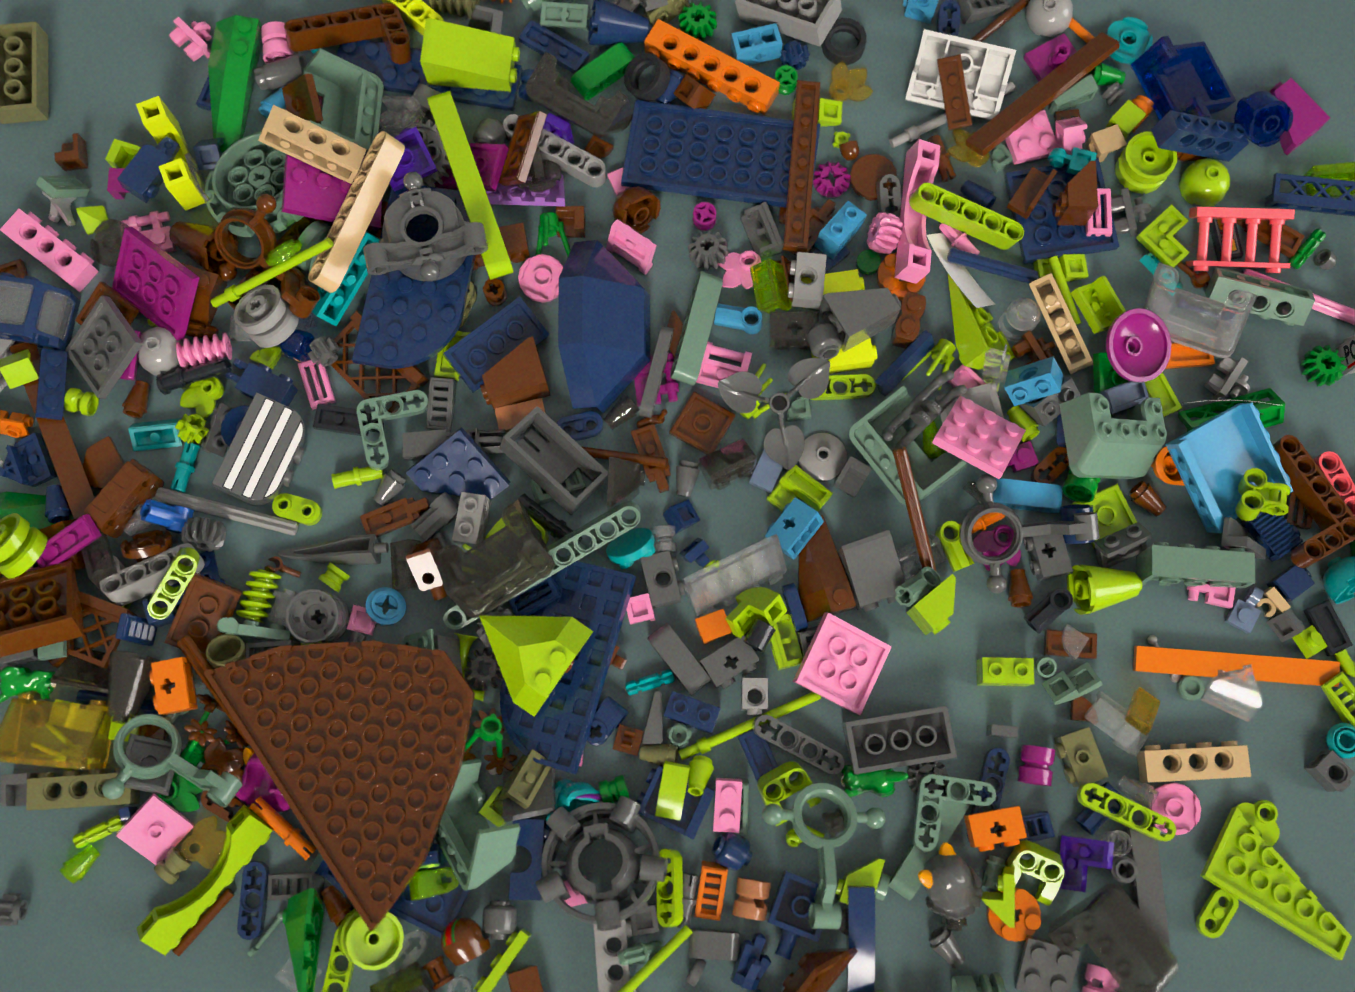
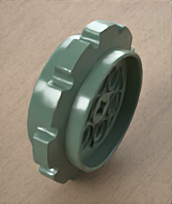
(241, 177)

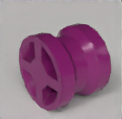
(704, 210)

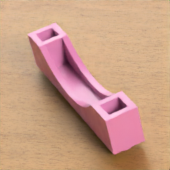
(913, 249)

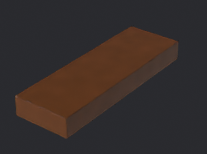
(954, 92)

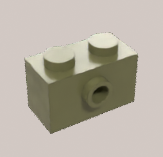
(1080, 757)

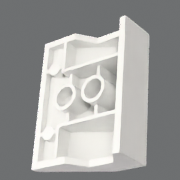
(984, 69)

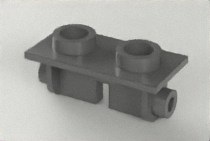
(213, 440)

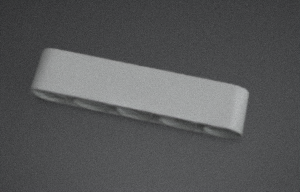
(566, 154)

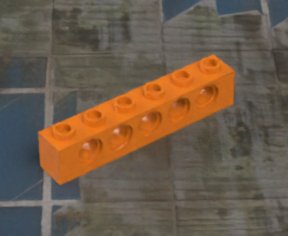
(665, 35)

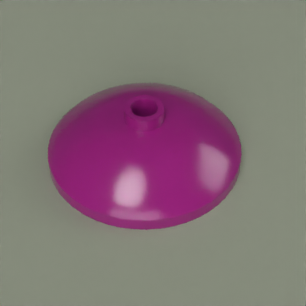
(1147, 341)

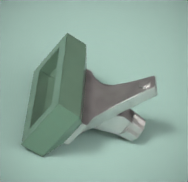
(61, 193)

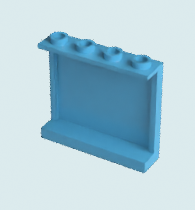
(1216, 458)

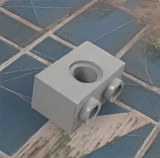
(810, 266)

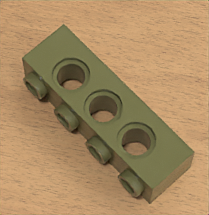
(42, 791)

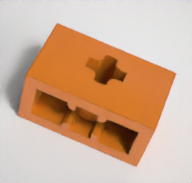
(180, 697)
(1009, 820)

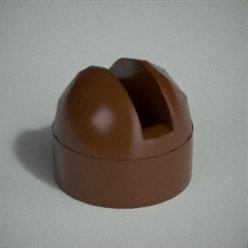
(849, 150)

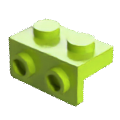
(1098, 304)

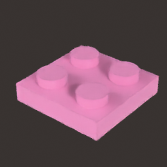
(1032, 140)

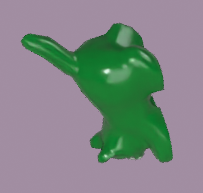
(22, 680)
(876, 782)

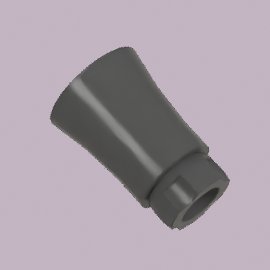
(280, 72)

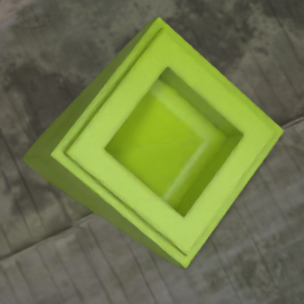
(92, 217)

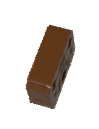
(122, 497)

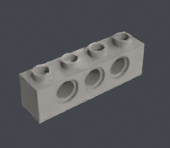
(607, 958)

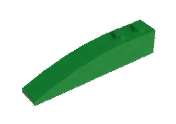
(232, 75)

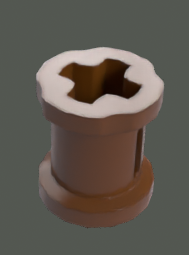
(499, 287)
(438, 972)

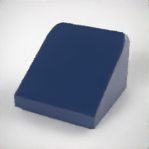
(681, 516)

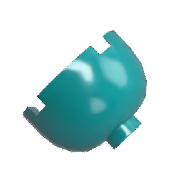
(1340, 579)

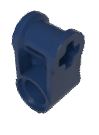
(608, 718)

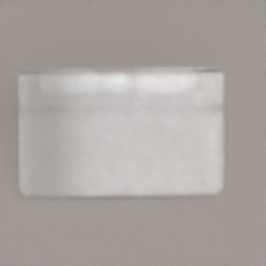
(1109, 718)

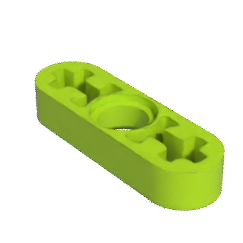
(858, 391)
(676, 896)

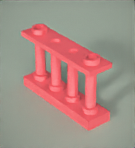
(1228, 217)

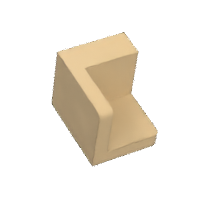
(1106, 141)

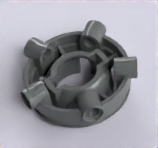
(566, 827)

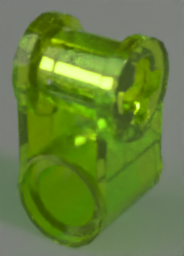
(429, 883)

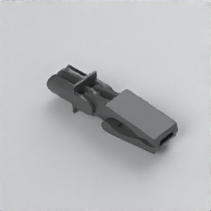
(420, 443)

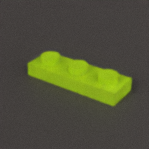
(502, 962)

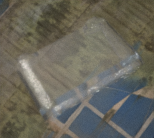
(1197, 319)

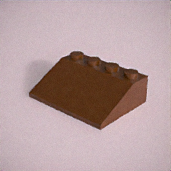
(39, 609)

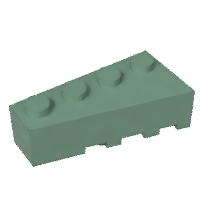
(1196, 566)

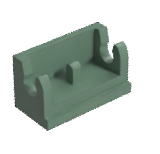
(565, 15)

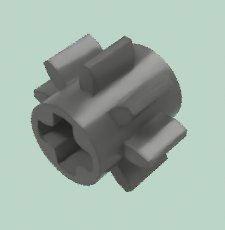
(323, 351)
(12, 909)

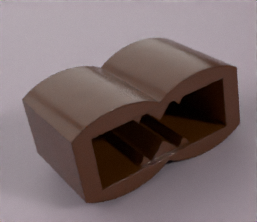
(908, 320)

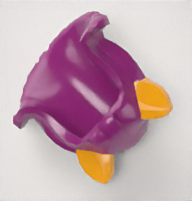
(259, 783)

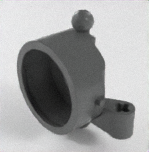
(427, 259)

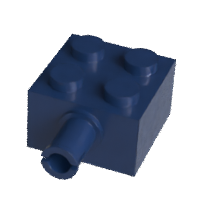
(791, 911)

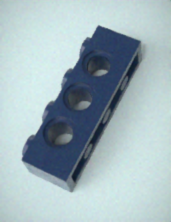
(1199, 136)

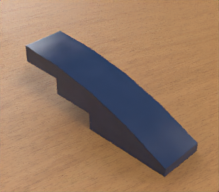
(862, 937)

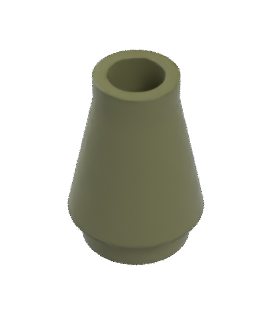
(659, 753)

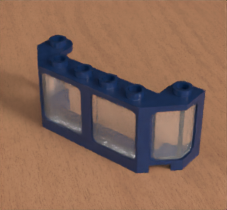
(36, 312)

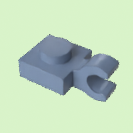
(1243, 613)

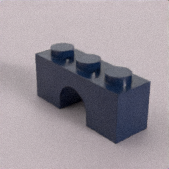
(532, 836)

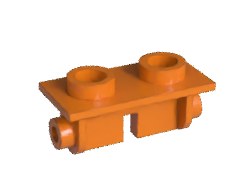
(16, 425)

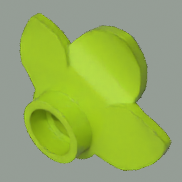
(202, 397)
(1266, 826)

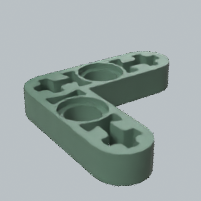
(381, 414)
(935, 800)

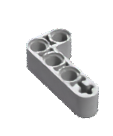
(143, 577)

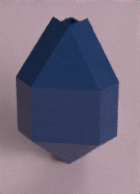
(600, 326)

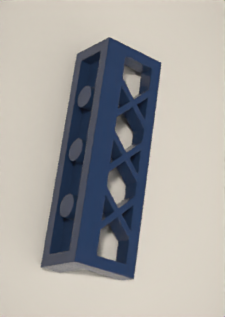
(1312, 203)

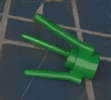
(549, 227)

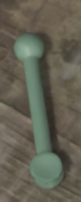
(254, 949)

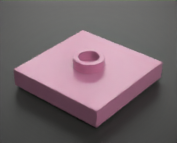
(155, 829)

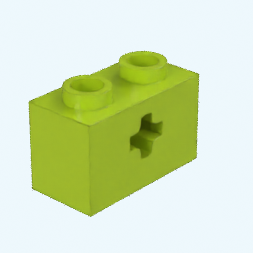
(1005, 671)

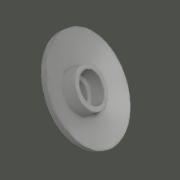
(821, 468)

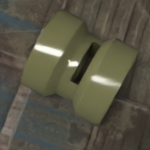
(172, 866)

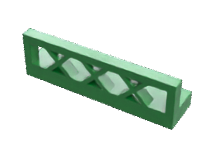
(1269, 413)

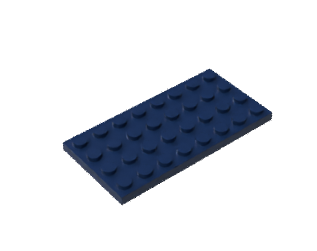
(709, 153)

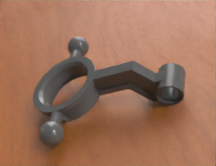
(1084, 527)

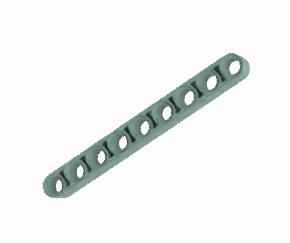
(576, 549)

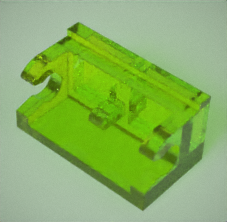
(1336, 171)
(770, 286)

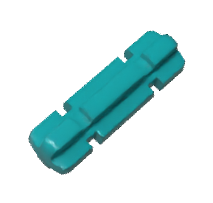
(649, 682)

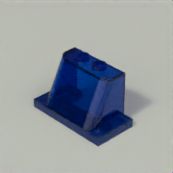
(1182, 79)

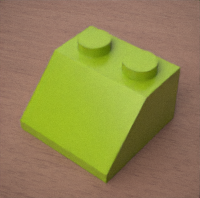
(935, 608)

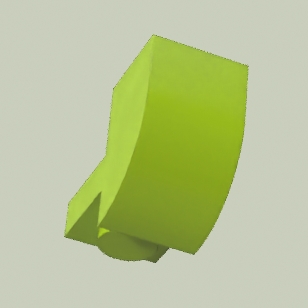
(755, 604)

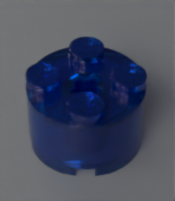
(1263, 118)

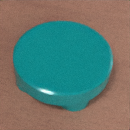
(631, 547)

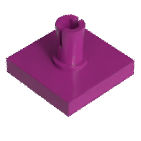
(1049, 56)

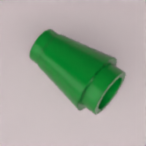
(1107, 75)

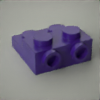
(414, 159)

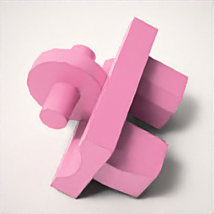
(183, 33)

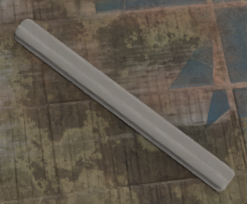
(227, 511)

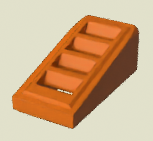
(715, 868)

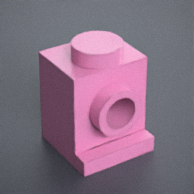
(1070, 133)

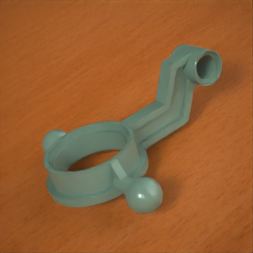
(220, 788)
(823, 912)

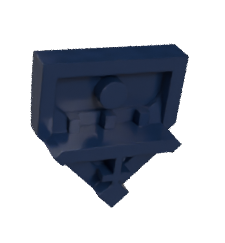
(28, 461)

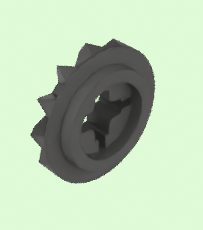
(914, 778)

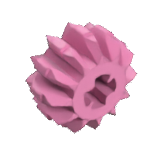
(884, 233)

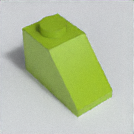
(862, 876)

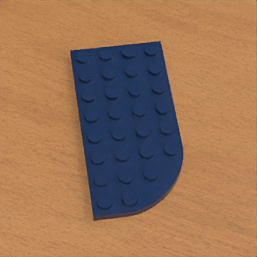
(412, 318)
(563, 723)

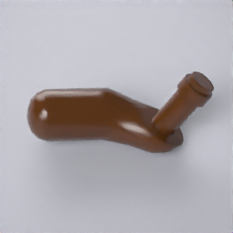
(656, 419)

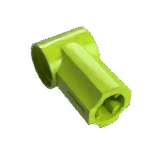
(952, 548)

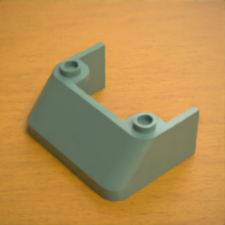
(466, 837)

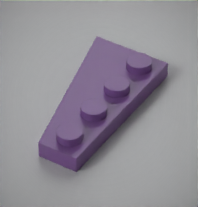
(515, 196)

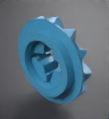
(395, 601)

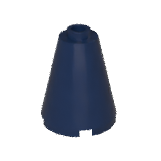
(615, 24)

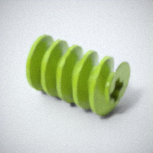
(258, 595)

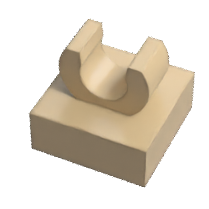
(1274, 600)

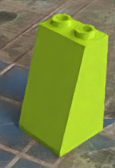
(468, 57)

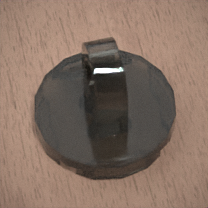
(542, 174)

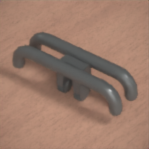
(923, 410)

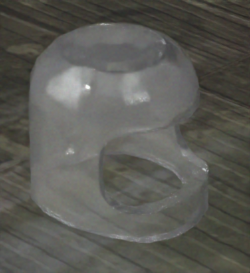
(1022, 315)

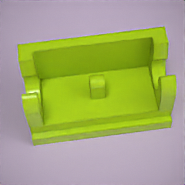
(785, 644)

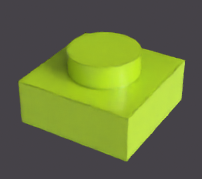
(1309, 641)

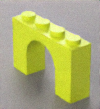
(176, 175)
(862, 355)

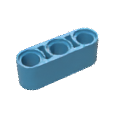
(1028, 495)

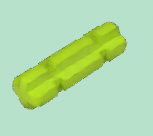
(98, 832)

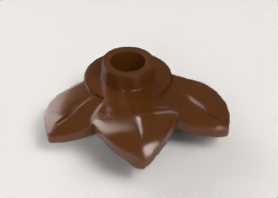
(224, 760)

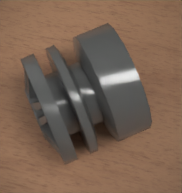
(304, 612)

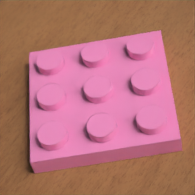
(979, 437)
(842, 663)

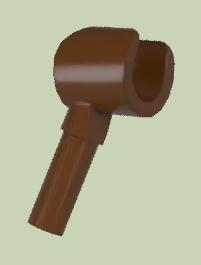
(1197, 280)
(281, 567)

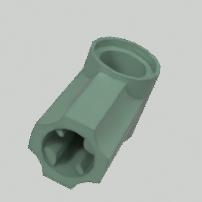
(917, 586)

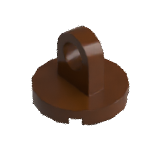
(146, 545)

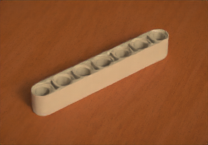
(357, 211)

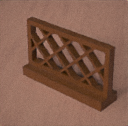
(411, 374)
(102, 609)

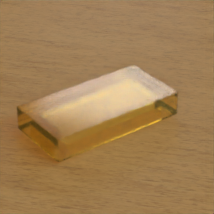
(1142, 711)

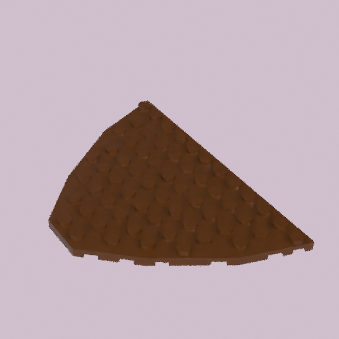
(359, 749)

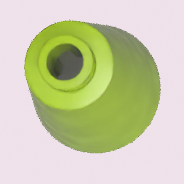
(1101, 587)

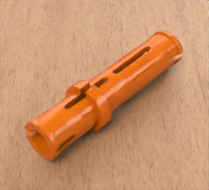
(283, 828)

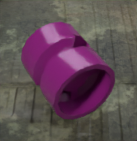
(1036, 765)

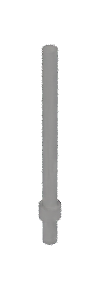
(913, 133)

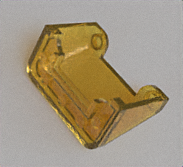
(55, 733)

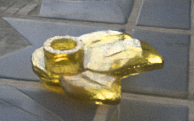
(851, 82)
(964, 153)
(209, 840)

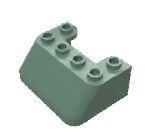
(348, 98)
(867, 438)
(1110, 446)

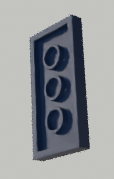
(494, 341)

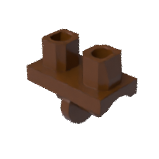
(1035, 349)

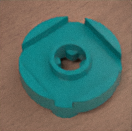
(1139, 37)

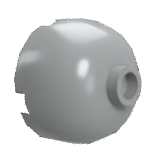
(1049, 16)
(158, 351)

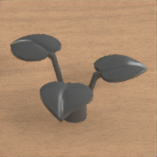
(742, 391)

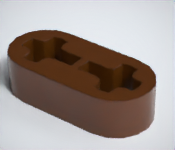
(1047, 463)
(218, 810)

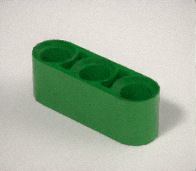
(602, 71)

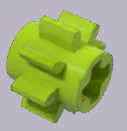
(191, 428)

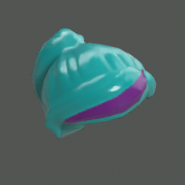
(574, 795)

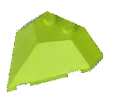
(534, 653)

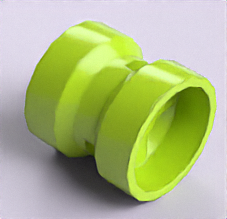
(76, 400)

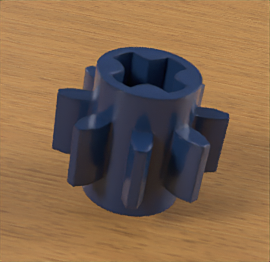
(795, 55)

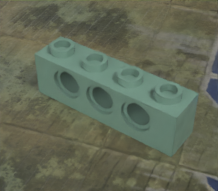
(1294, 312)

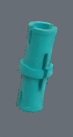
(185, 467)

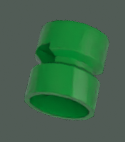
(1080, 488)

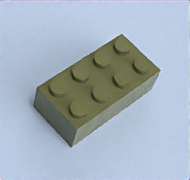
(23, 73)

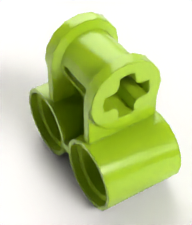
(1263, 496)

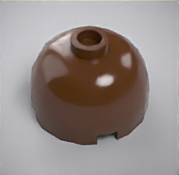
(636, 208)

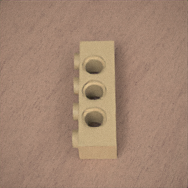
(312, 144)
(1061, 323)
(1234, 763)

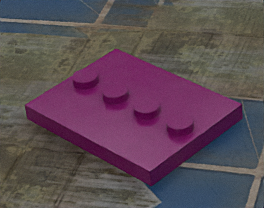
(316, 193)
(155, 283)

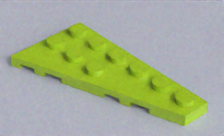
(1262, 879)

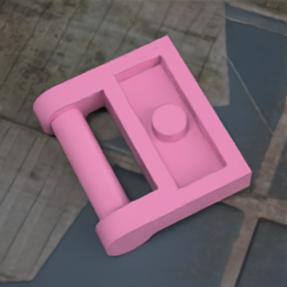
(631, 246)
(714, 371)

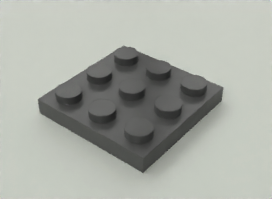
(103, 347)

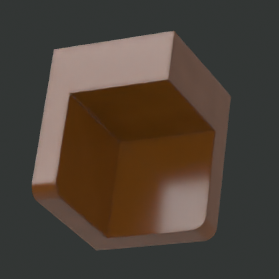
(694, 93)
(73, 154)
(573, 219)

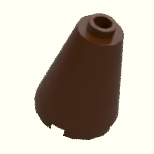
(199, 243)

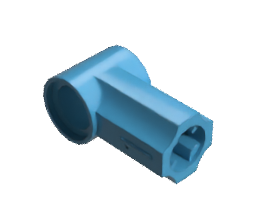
(735, 318)

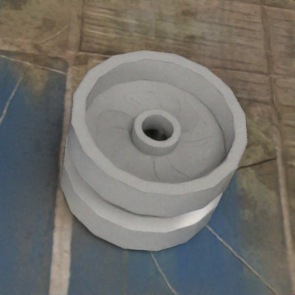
(265, 316)

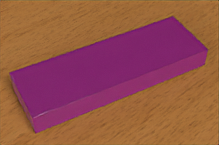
(69, 541)

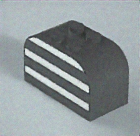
(262, 453)

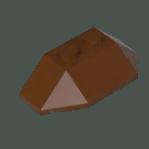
(819, 970)

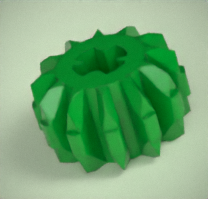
(698, 21)
(1323, 365)

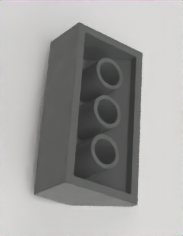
(899, 740)

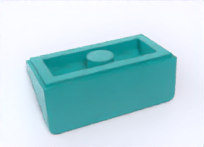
(155, 434)

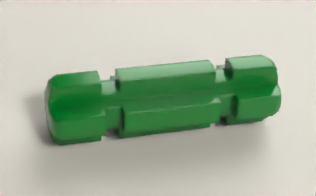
(1307, 248)

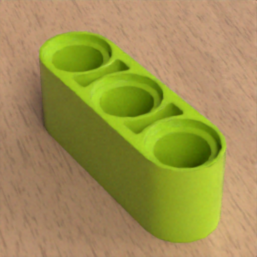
(170, 594)

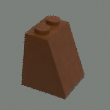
(516, 377)

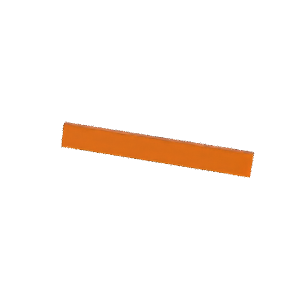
(1208, 663)

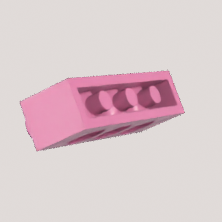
(23, 226)

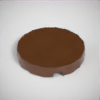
(866, 173)

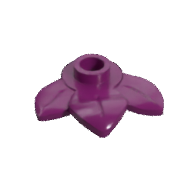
(990, 545)

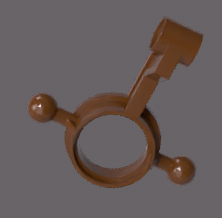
(293, 289)

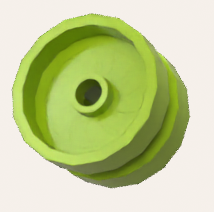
(1143, 165)
(19, 545)
(373, 953)

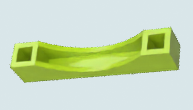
(168, 922)

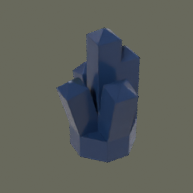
(751, 963)

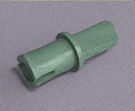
(639, 953)

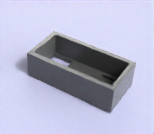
(555, 459)

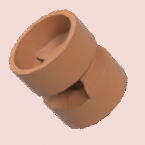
(751, 899)

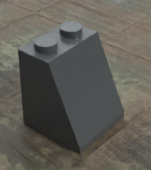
(860, 313)
(872, 570)

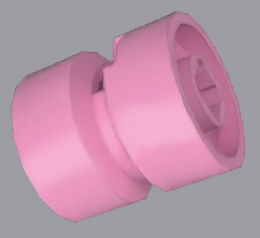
(274, 42)
(1094, 975)

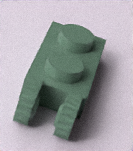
(252, 630)

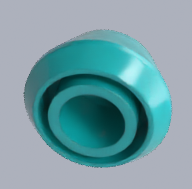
(1342, 740)

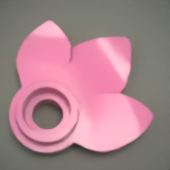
(736, 269)

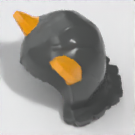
(951, 885)

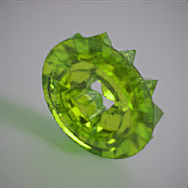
(283, 252)

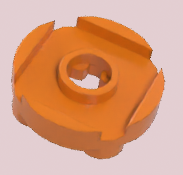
(886, 278)
(1027, 921)

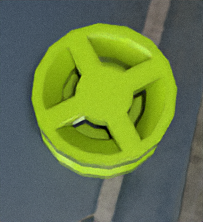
(334, 577)

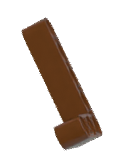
(352, 26)
(1320, 501)

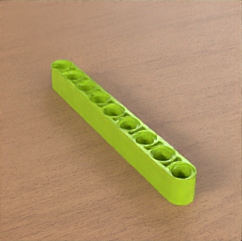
(469, 182)

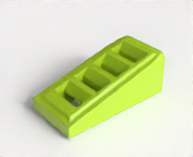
(1342, 711)

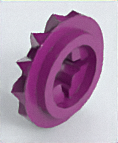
(825, 186)

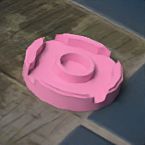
(540, 278)
(1179, 805)

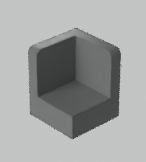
(852, 476)
(15, 789)

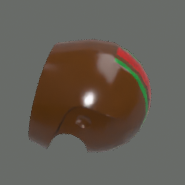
(463, 941)

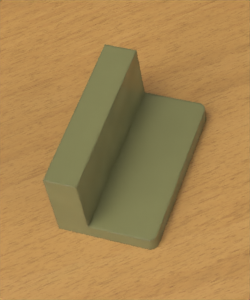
(525, 779)

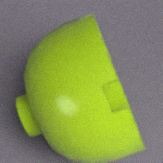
(1204, 182)

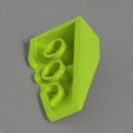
(973, 330)

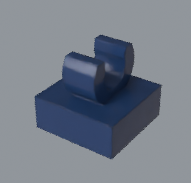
(695, 552)

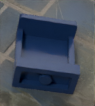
(693, 806)

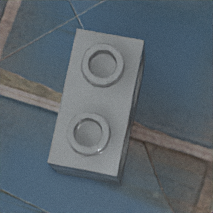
(471, 519)

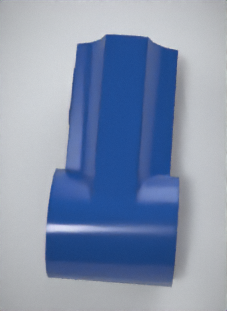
(164, 515)

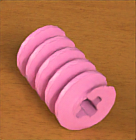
(204, 352)

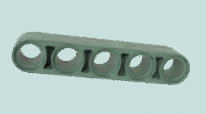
(696, 328)
(905, 877)

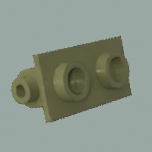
(667, 12)

